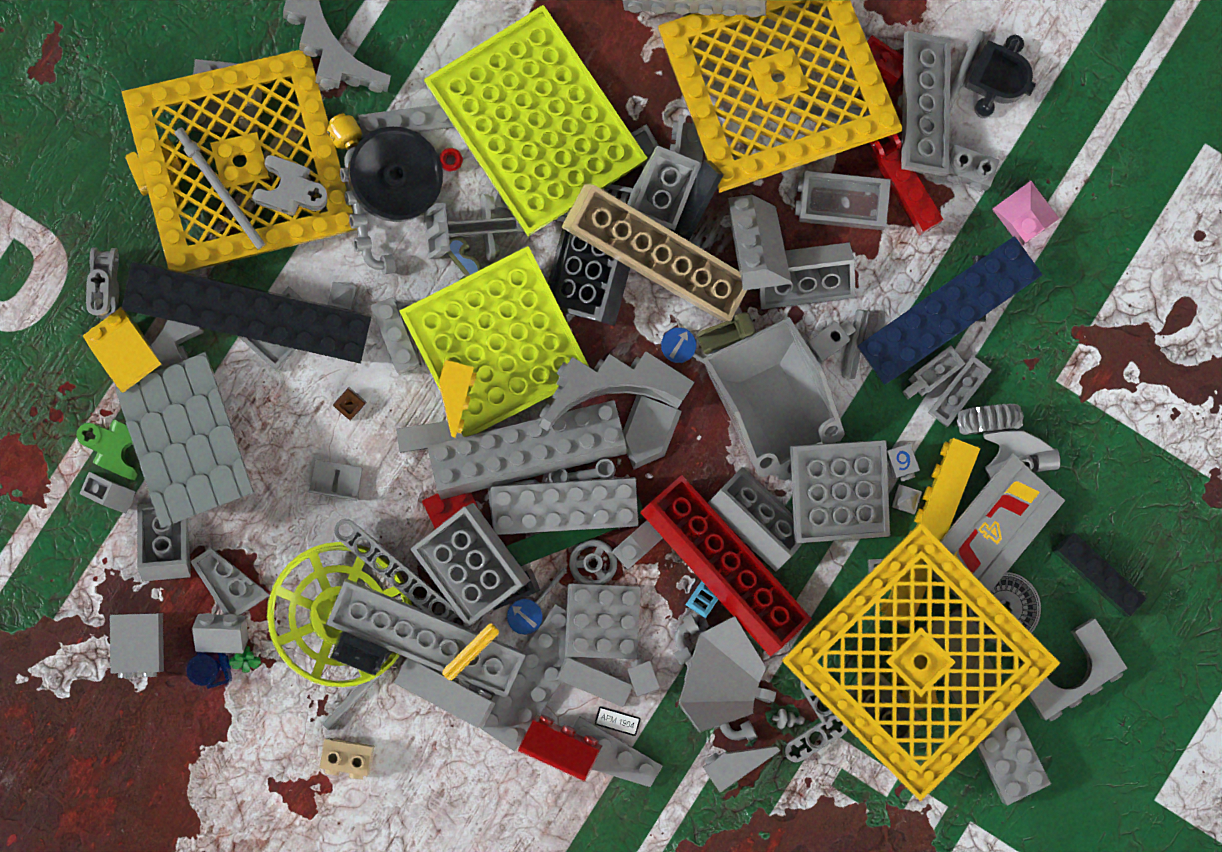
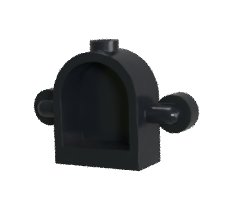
(1001, 75)

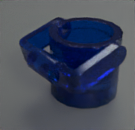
(207, 669)

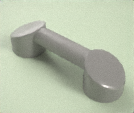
(604, 469)

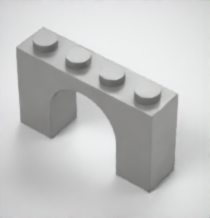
(1102, 665)

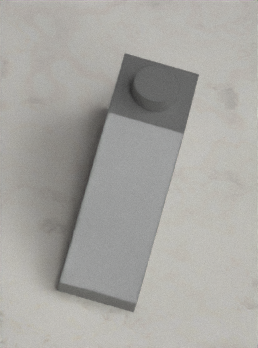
(637, 544)
(733, 765)

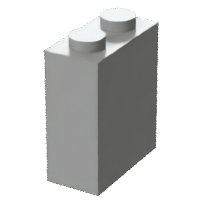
(136, 644)

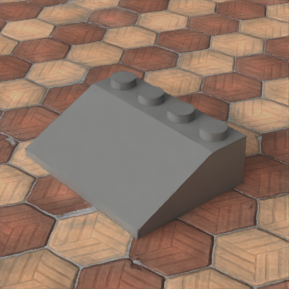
(470, 564)

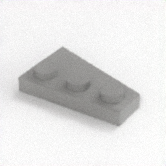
(227, 584)

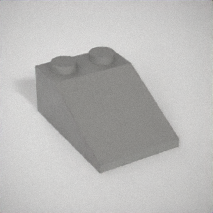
(664, 186)
(161, 551)

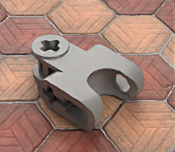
(293, 189)
(102, 282)

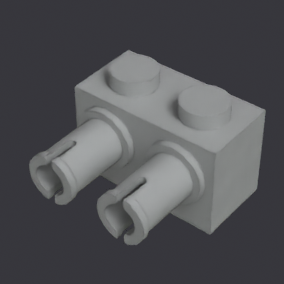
(971, 168)

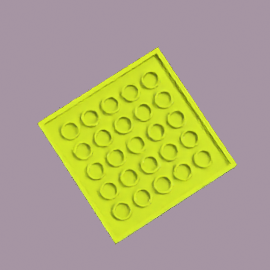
(505, 329)

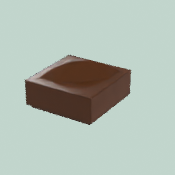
(349, 403)

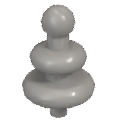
(787, 719)

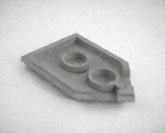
(649, 430)

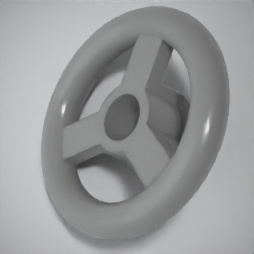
(601, 546)

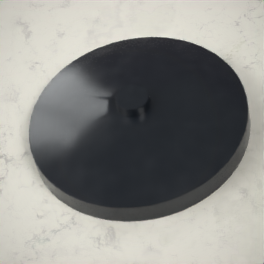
(395, 174)

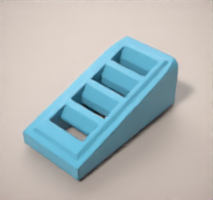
(695, 607)

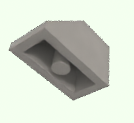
(107, 493)

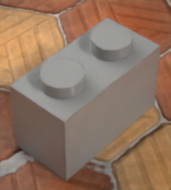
(220, 633)

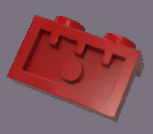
(887, 60)

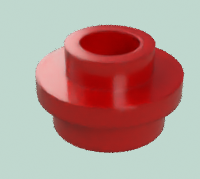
(448, 153)

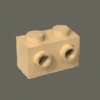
(347, 758)

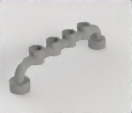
(359, 221)
(683, 656)

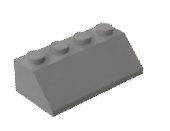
(758, 243)
(815, 276)
(757, 518)

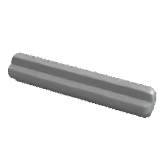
(853, 354)

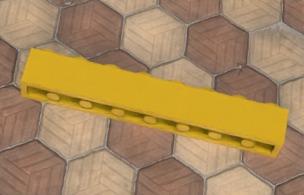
(937, 514)

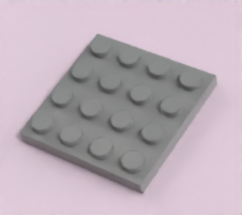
(840, 491)

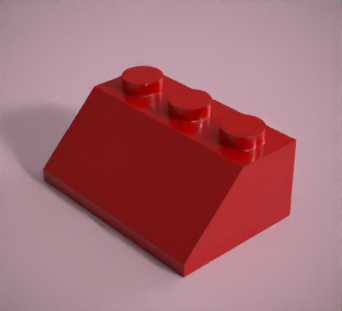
(560, 747)

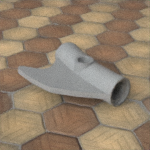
(1028, 448)

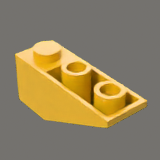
(454, 385)

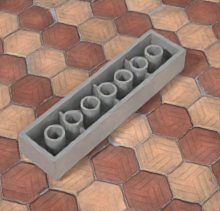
(526, 450)
(1006, 749)

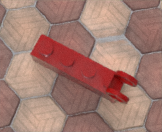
(906, 185)

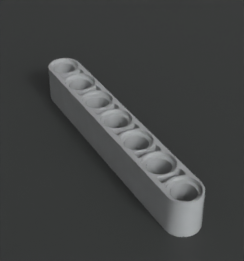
(394, 566)

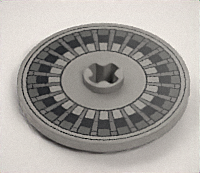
(1022, 601)

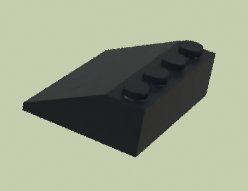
(587, 280)

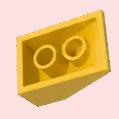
(122, 349)

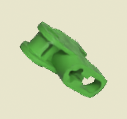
(109, 446)

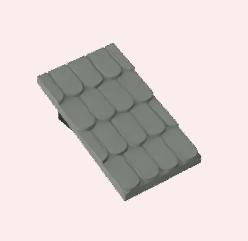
(184, 440)

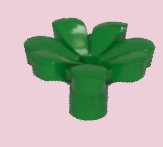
(245, 660)

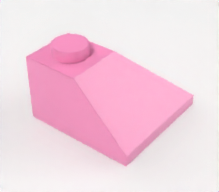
(1025, 213)

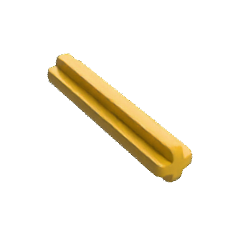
(470, 651)

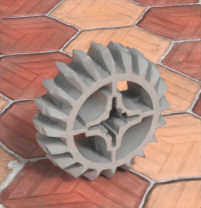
(990, 419)

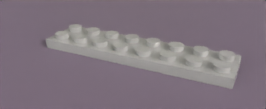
(422, 636)

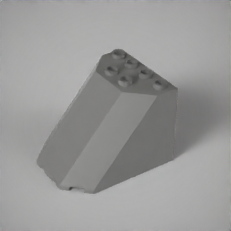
(775, 396)

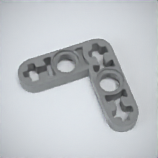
(826, 719)

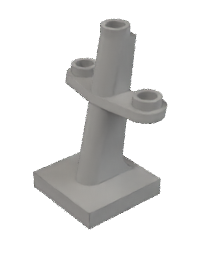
(440, 230)

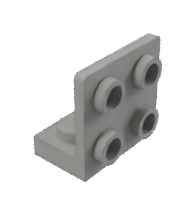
(686, 140)

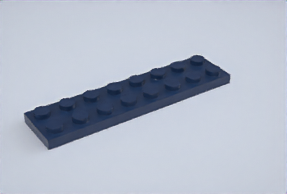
(949, 310)

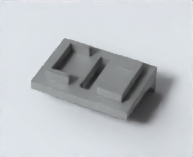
(324, 476)

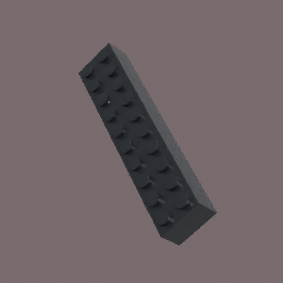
(246, 312)

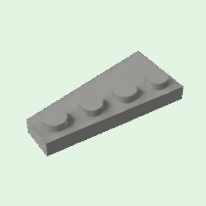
(619, 758)

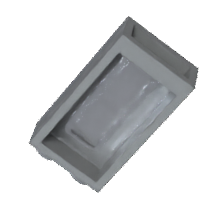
(843, 200)

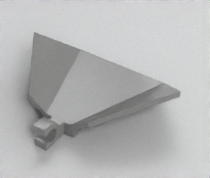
(722, 677)

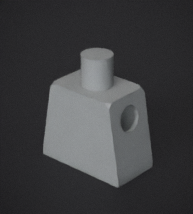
(830, 340)

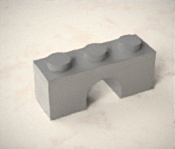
(395, 336)

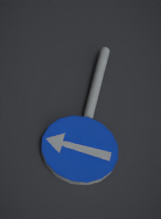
(679, 345)
(526, 615)

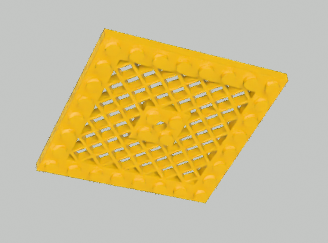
(207, 85)
(793, 152)
(989, 713)

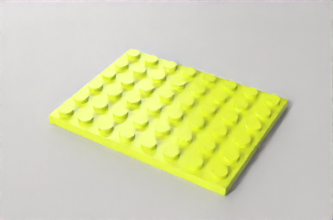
(535, 119)

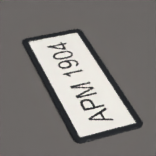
(617, 721)

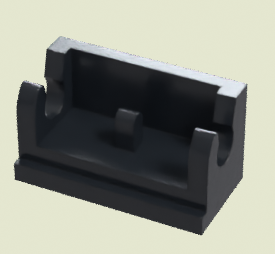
(358, 653)

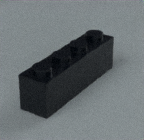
(1099, 574)

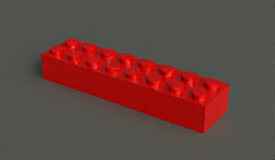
(726, 565)

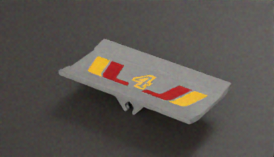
(1001, 523)

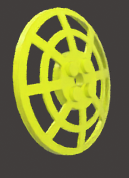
(320, 611)

